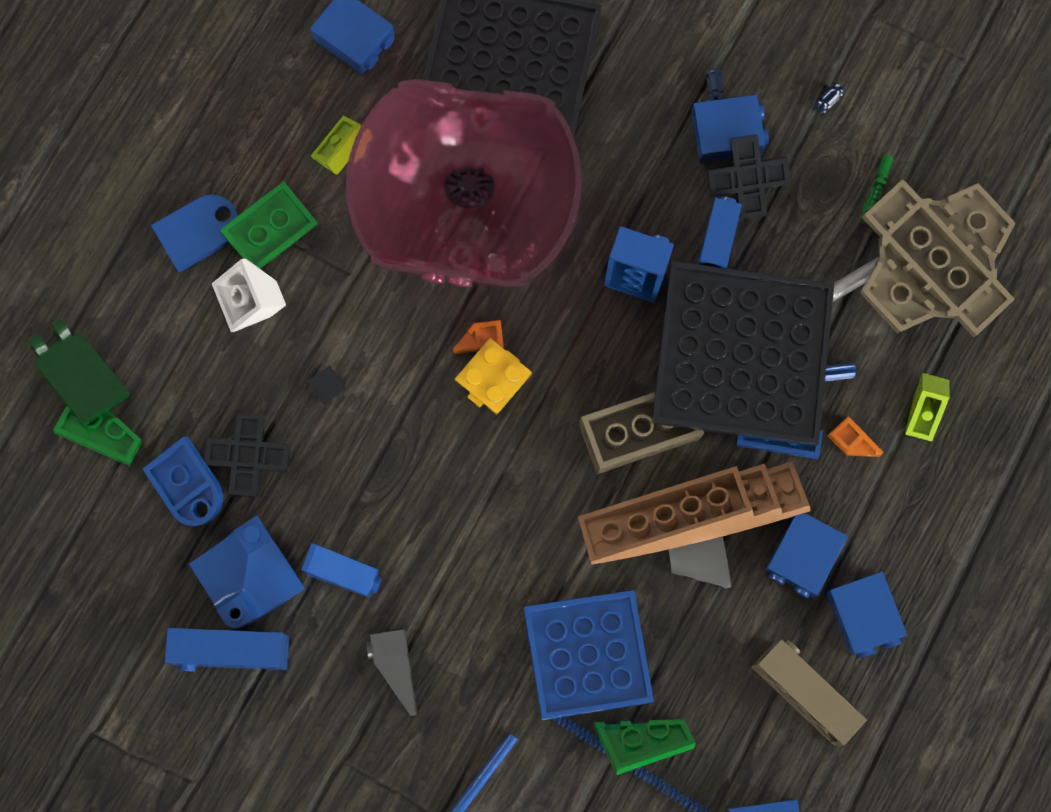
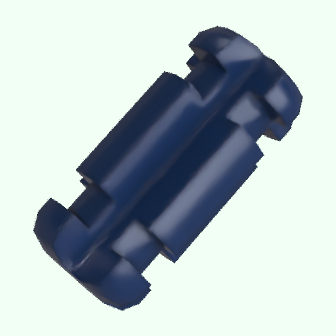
(714, 84)
(829, 97)

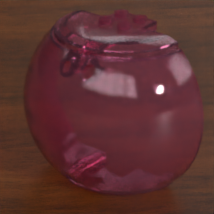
(416, 142)

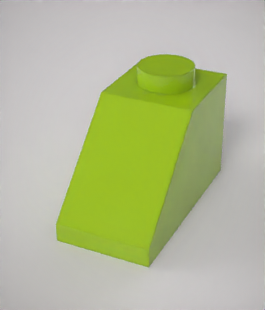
(928, 406)

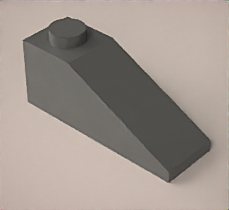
(393, 662)

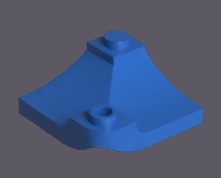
(247, 574)

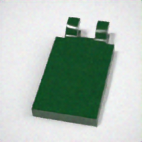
(78, 374)

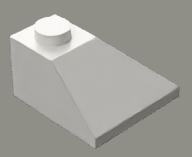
(247, 295)

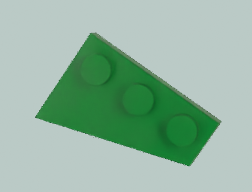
(104, 435)
(643, 743)

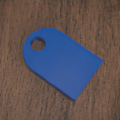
(194, 230)
(184, 482)

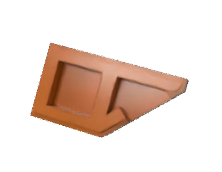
(478, 335)
(853, 440)

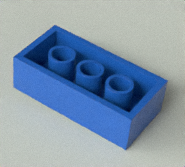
(638, 264)
(226, 649)

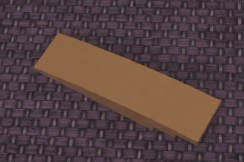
(694, 512)

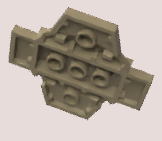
(937, 258)

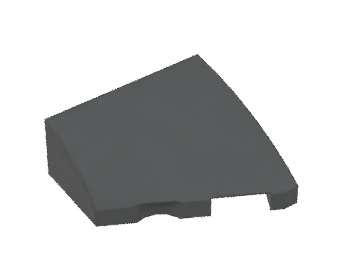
(701, 561)

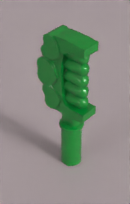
(876, 190)

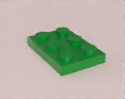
(269, 226)

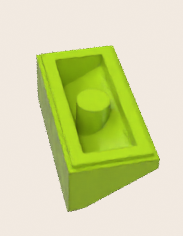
(337, 145)

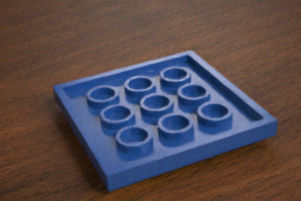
(588, 655)

